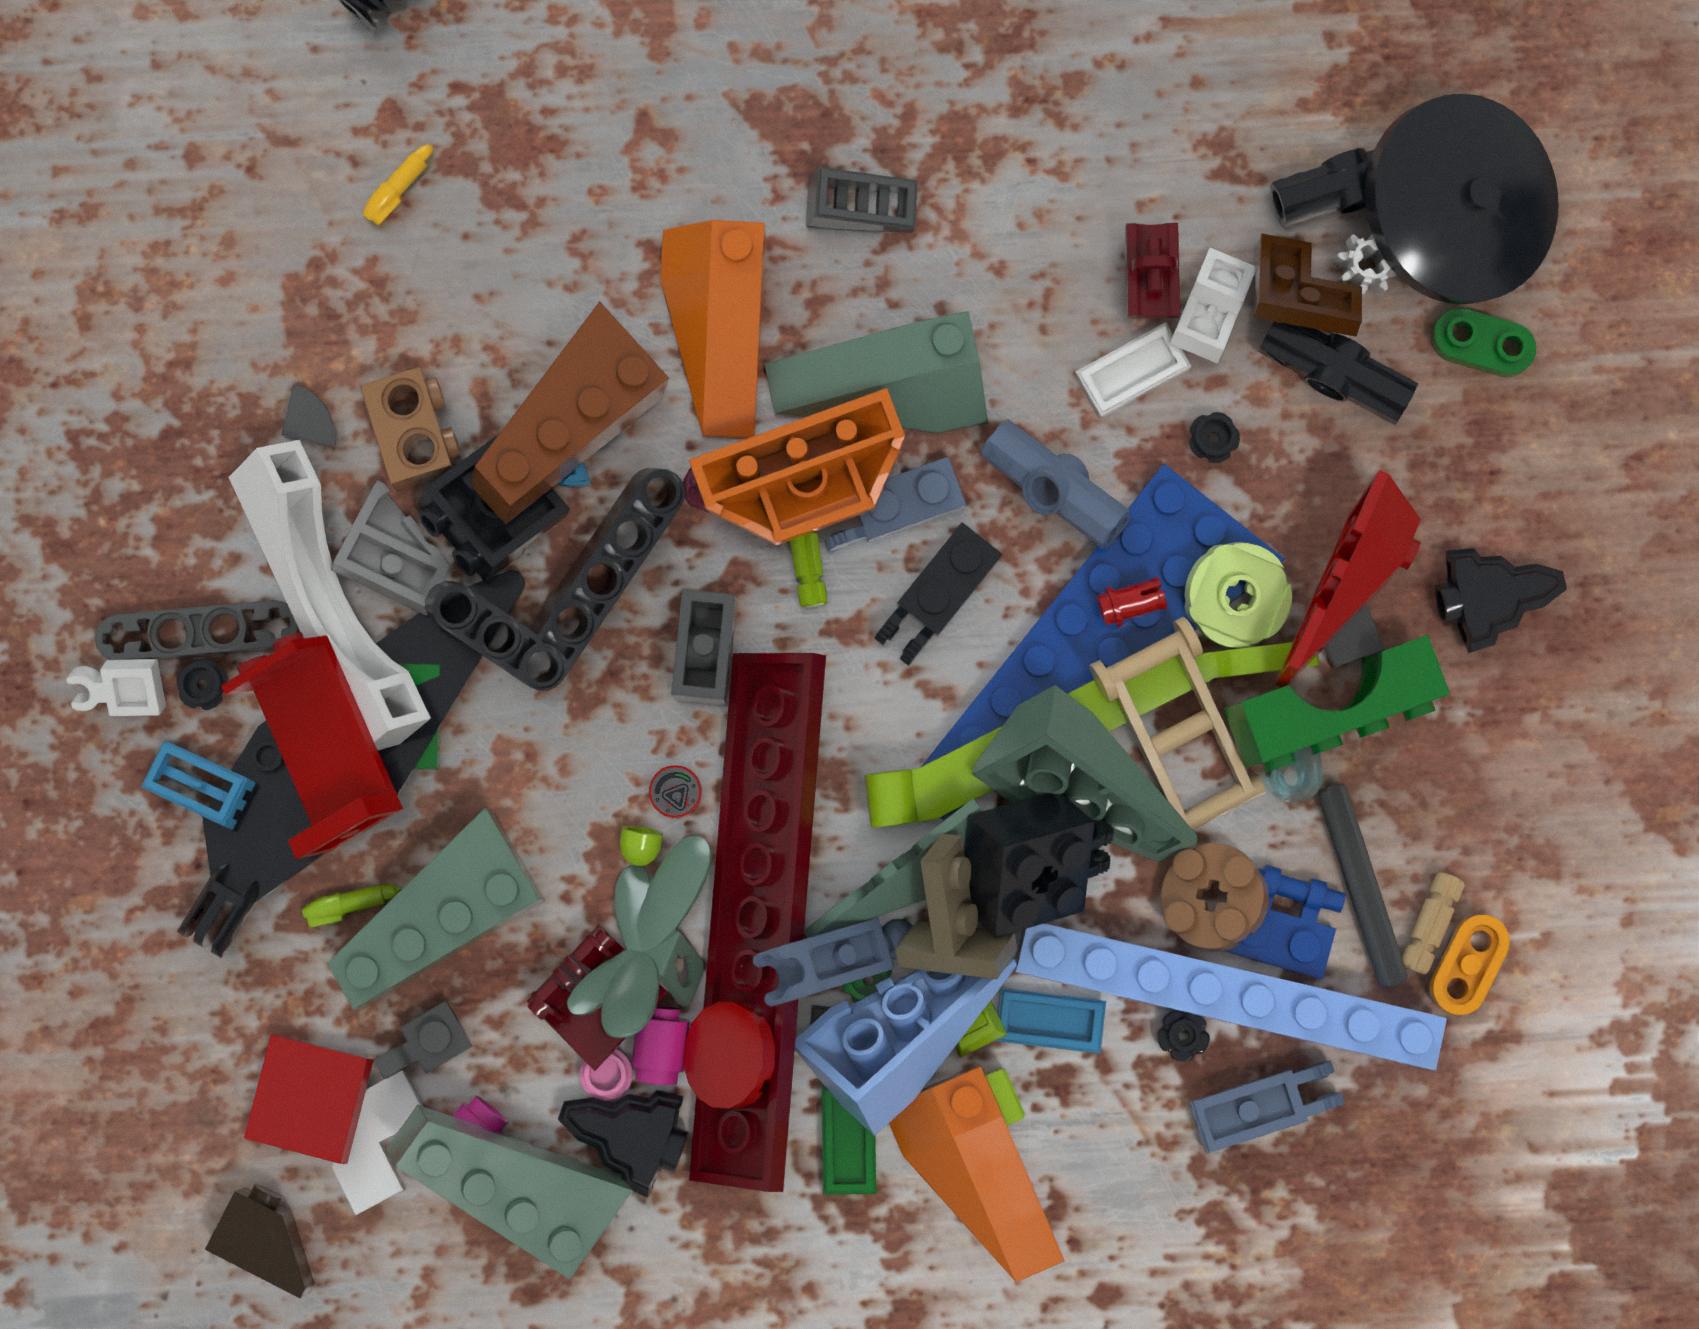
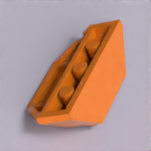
(804, 470)

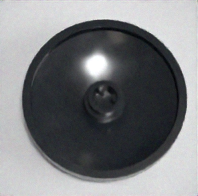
(1461, 199)

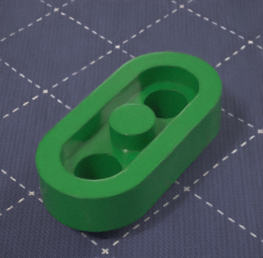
(1484, 346)

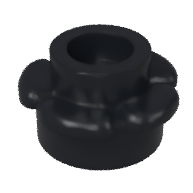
(1225, 429)
(188, 684)
(1169, 1038)

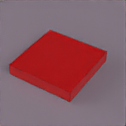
(308, 1099)

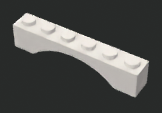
(286, 515)

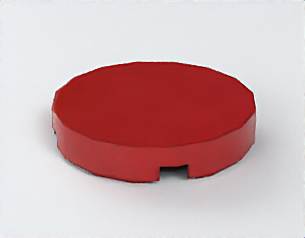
(728, 1055)

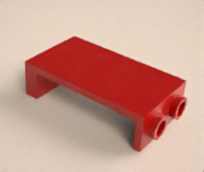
(320, 741)

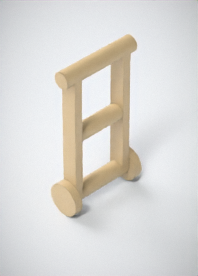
(1186, 647)

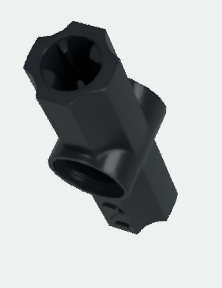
(1325, 189)
(1339, 369)

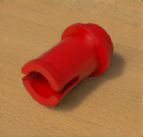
(1131, 601)

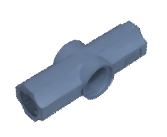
(1056, 484)

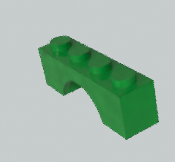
(1391, 683)

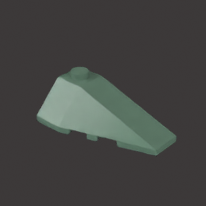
(894, 885)

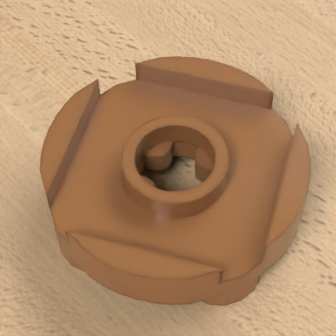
(1231, 921)

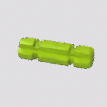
(809, 570)

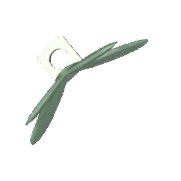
(648, 924)

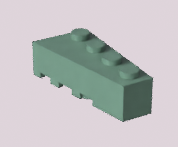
(444, 909)
(521, 1191)

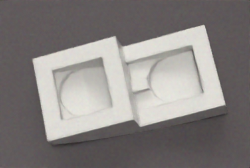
(1213, 305)

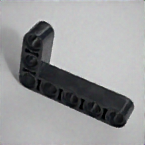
(571, 592)

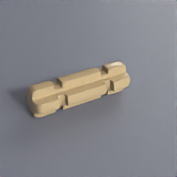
(1432, 922)

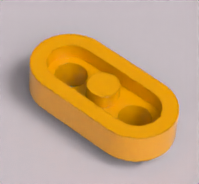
(1470, 966)

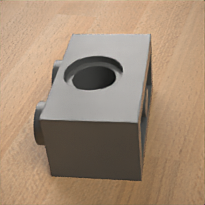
(704, 647)

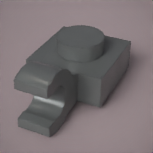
(430, 1040)

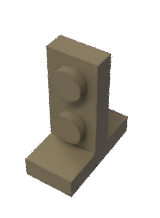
(951, 939)

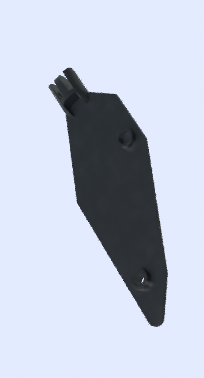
(256, 853)

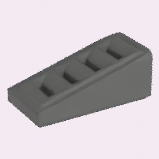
(859, 219)

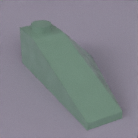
(924, 365)
(1066, 751)

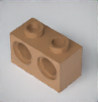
(399, 433)

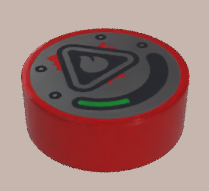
(675, 791)

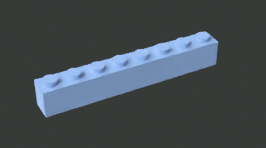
(1231, 995)

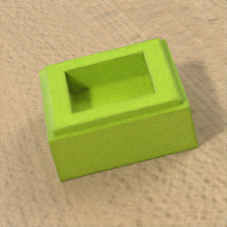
(1005, 1095)

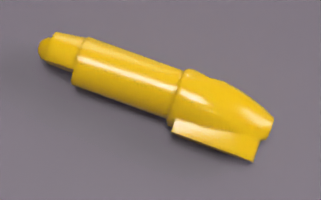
(388, 195)

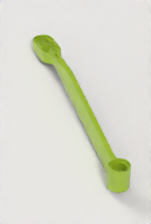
(948, 781)

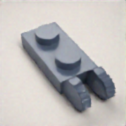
(905, 503)
(1260, 1107)

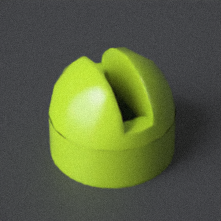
(640, 844)

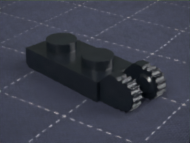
(941, 589)

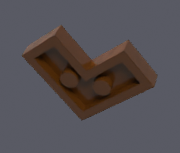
(1293, 297)

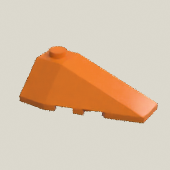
(715, 305)
(971, 1162)

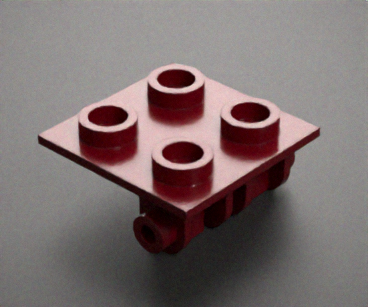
(550, 1001)

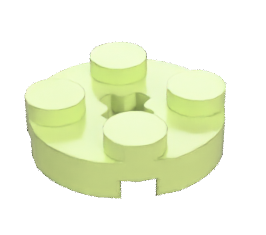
(1265, 582)

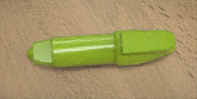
(335, 906)

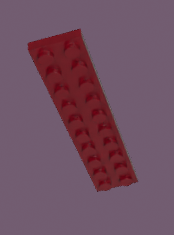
(760, 896)

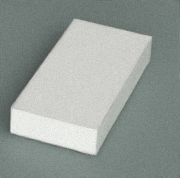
(1132, 371)

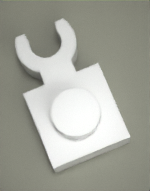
(125, 685)

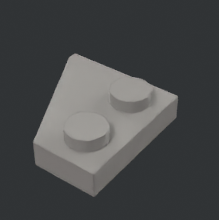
(390, 553)

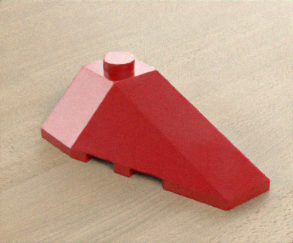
(1366, 556)

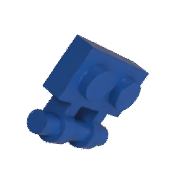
(1289, 940)

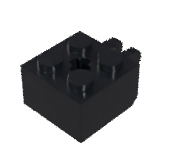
(1033, 861)

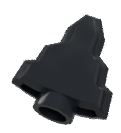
(1492, 595)
(632, 1135)

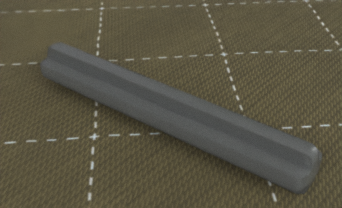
(1362, 885)

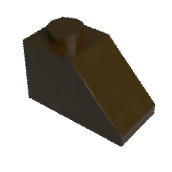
(263, 1240)

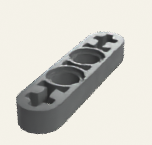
(198, 626)

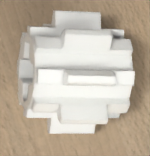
(1352, 274)

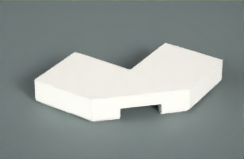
(370, 1172)

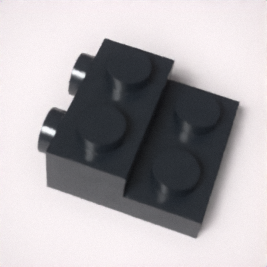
(476, 532)

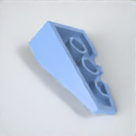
(894, 1040)

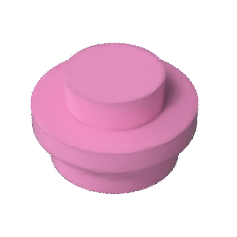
(610, 1079)

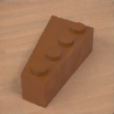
(574, 410)

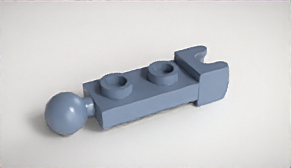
(832, 958)

